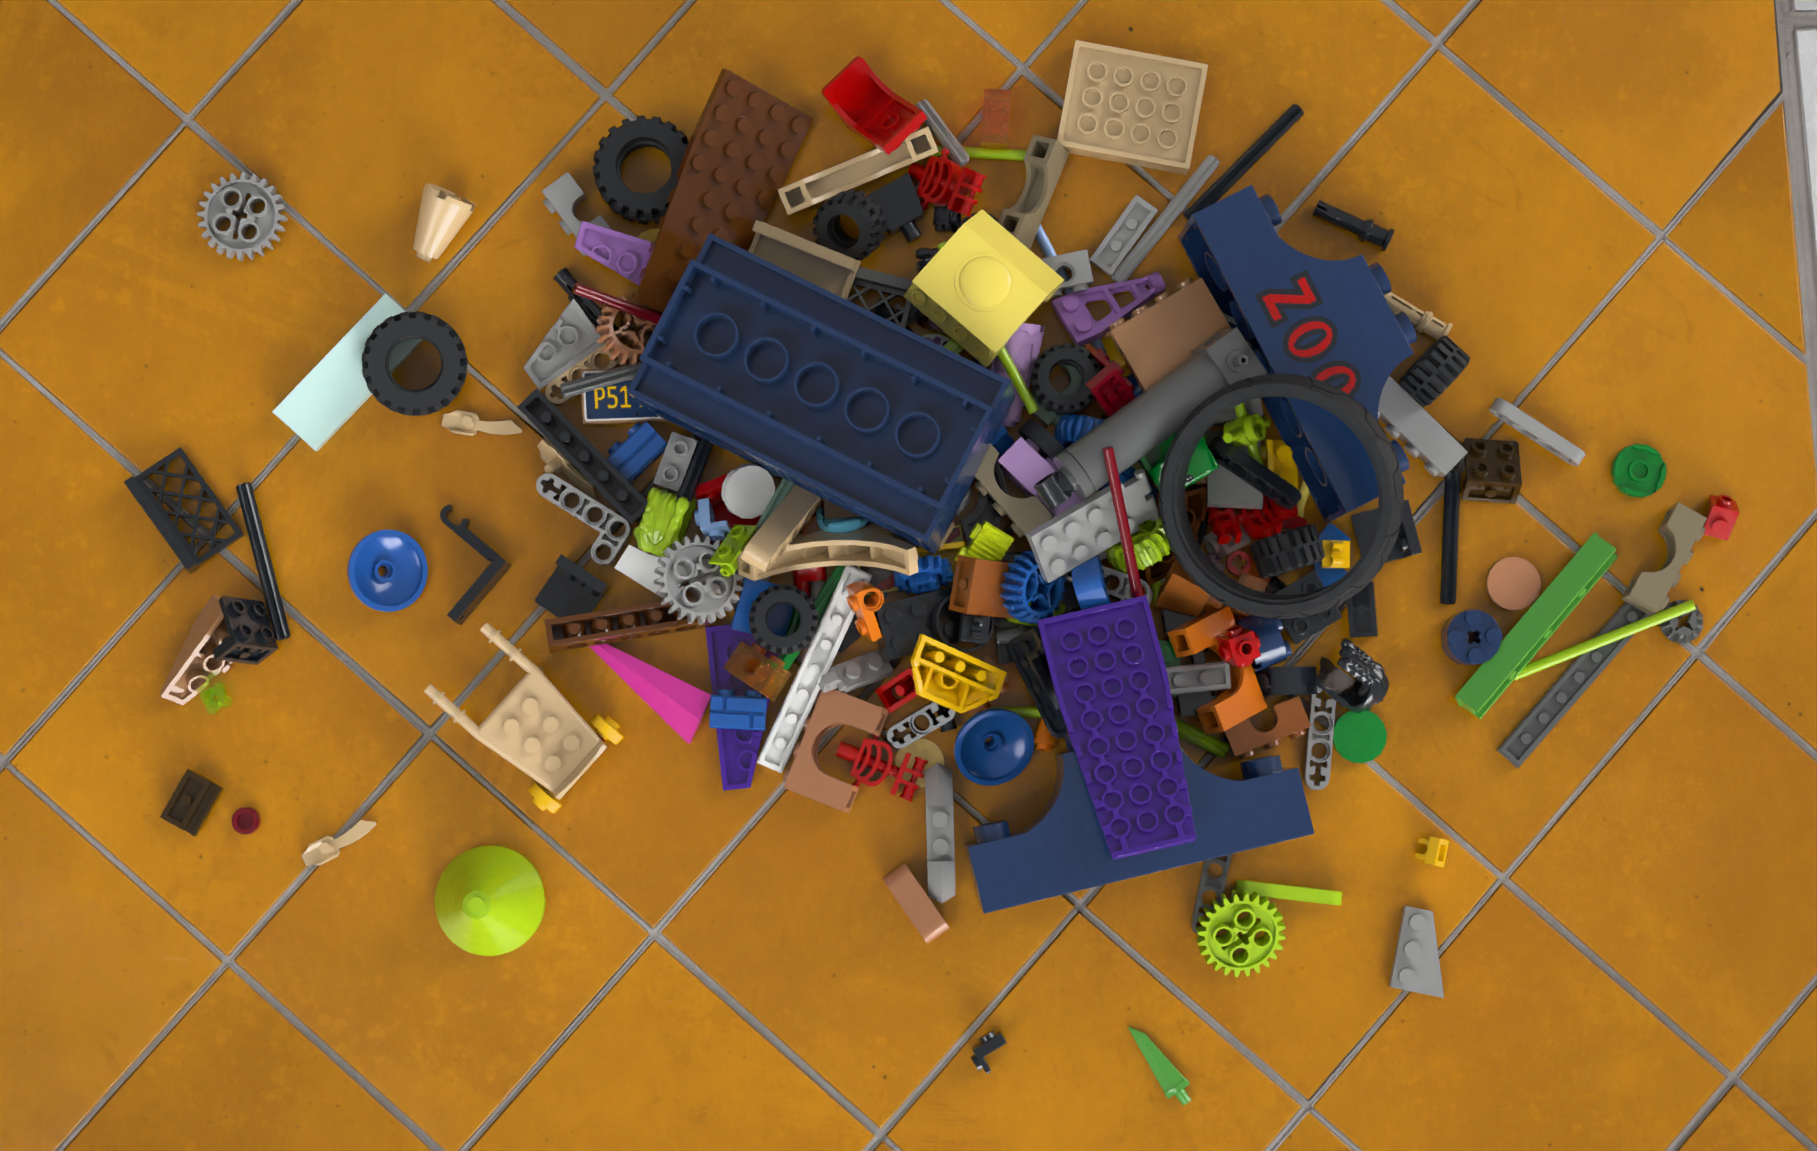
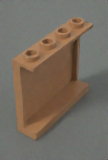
(1164, 334)

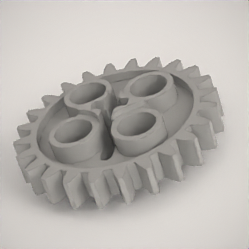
(218, 210)
(707, 603)

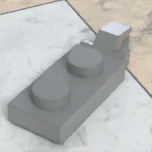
(856, 673)

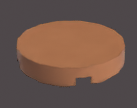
(1513, 583)

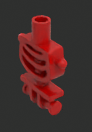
(946, 184)
(1256, 522)
(856, 755)

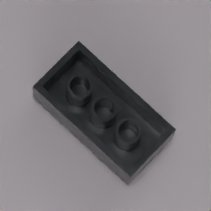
(908, 618)

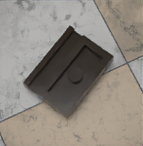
(192, 802)

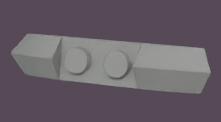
(940, 833)

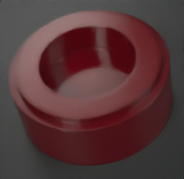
(246, 820)

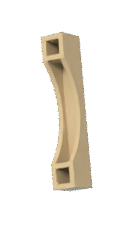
(856, 172)

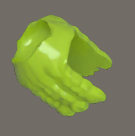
(663, 521)

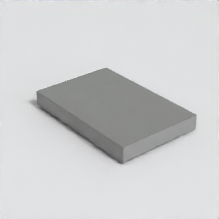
(1227, 489)

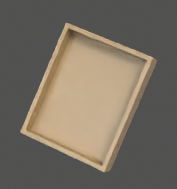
(1131, 107)

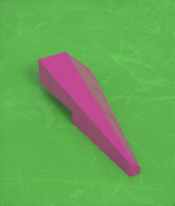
(668, 696)

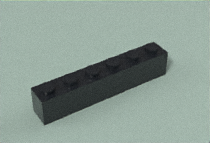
(584, 456)

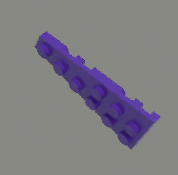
(736, 747)

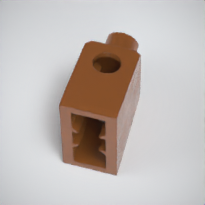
(1182, 594)

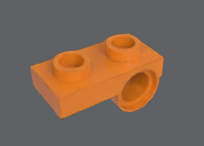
(864, 610)

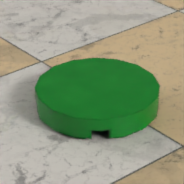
(1638, 471)
(1359, 736)

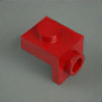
(1721, 516)

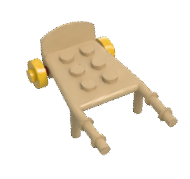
(536, 729)

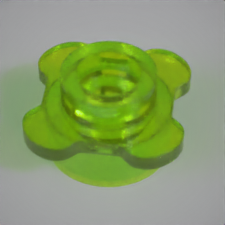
(208, 695)

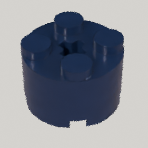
(1455, 637)
(1273, 648)

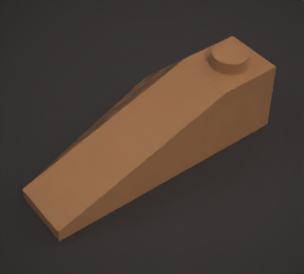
(196, 660)

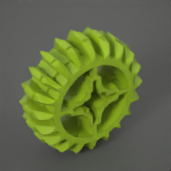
(1148, 543)

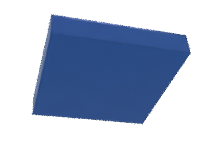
(777, 618)

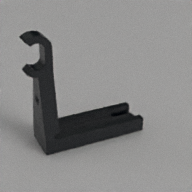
(486, 580)

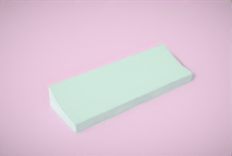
(336, 383)

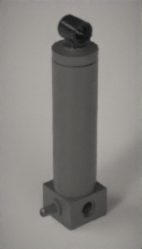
(1150, 417)

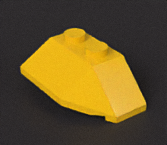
(953, 677)

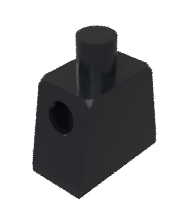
(901, 207)

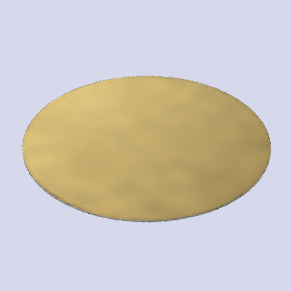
(923, 749)

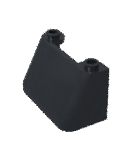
(1032, 665)

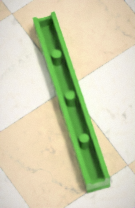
(1537, 626)

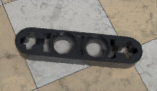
(1254, 473)

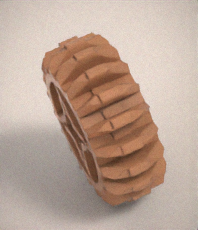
(614, 338)

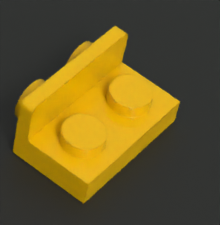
(1279, 459)

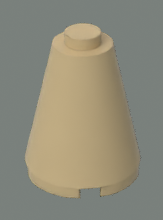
(439, 220)

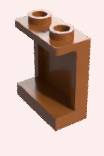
(978, 587)

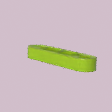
(1290, 892)

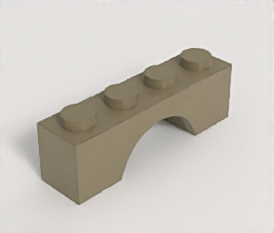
(1043, 168)
(1023, 512)
(1679, 530)

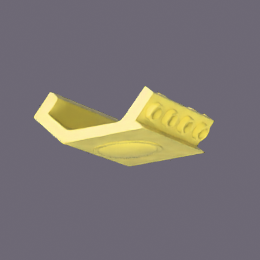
(982, 286)

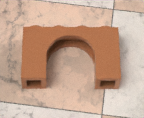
(806, 773)

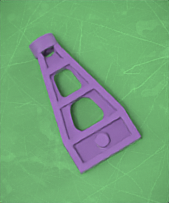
(1080, 323)

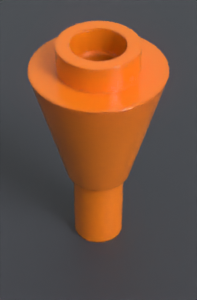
(1043, 739)

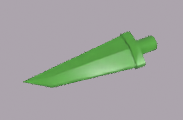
(1166, 1073)

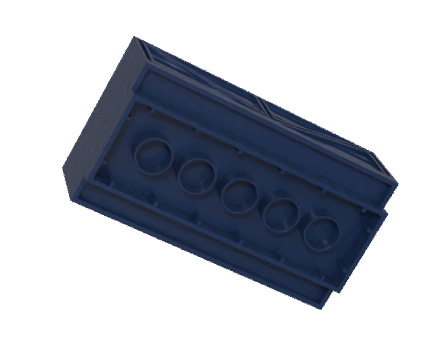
(821, 392)

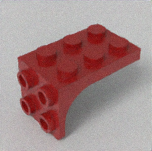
(871, 107)

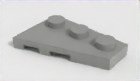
(1416, 954)

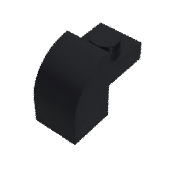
(1287, 680)

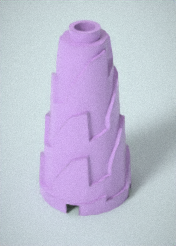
(1023, 350)

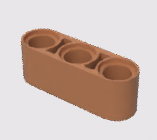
(916, 903)

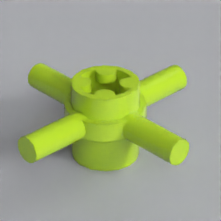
(1246, 431)

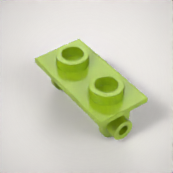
(731, 547)

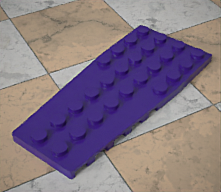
(1121, 723)

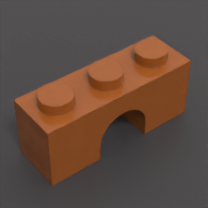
(1288, 720)

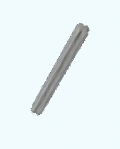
(1165, 219)

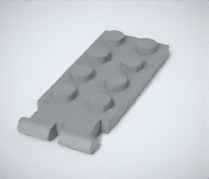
(1089, 527)

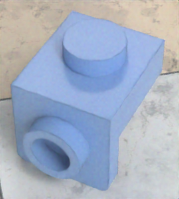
(706, 520)

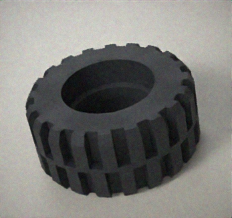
(617, 147)
(376, 363)

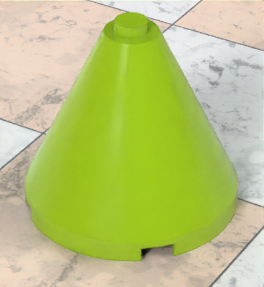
(490, 900)

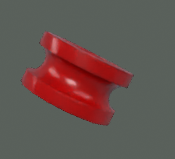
(1243, 556)

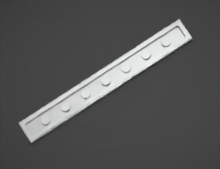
(814, 665)

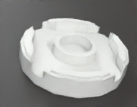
(748, 490)

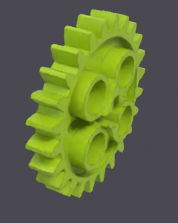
(1225, 916)

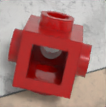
(1238, 646)

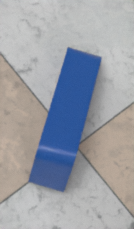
(1090, 584)

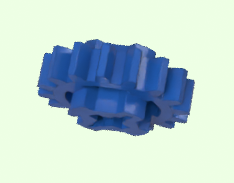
(930, 576)

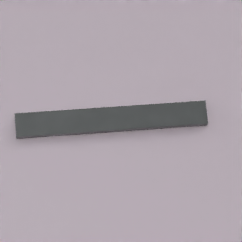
(1566, 690)

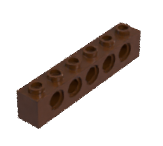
(616, 626)

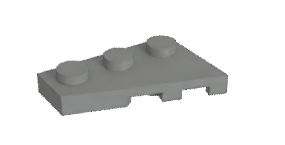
(563, 346)

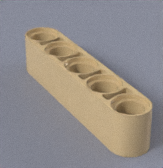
(781, 528)

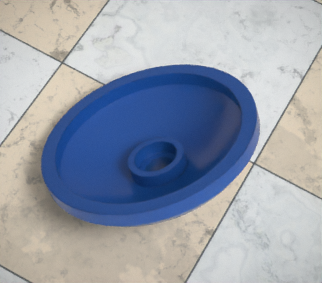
(404, 570)
(999, 758)

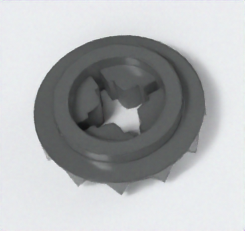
(1682, 634)

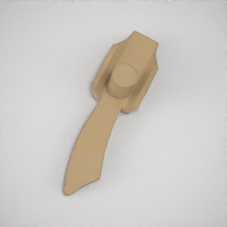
(468, 424)
(557, 463)
(328, 847)

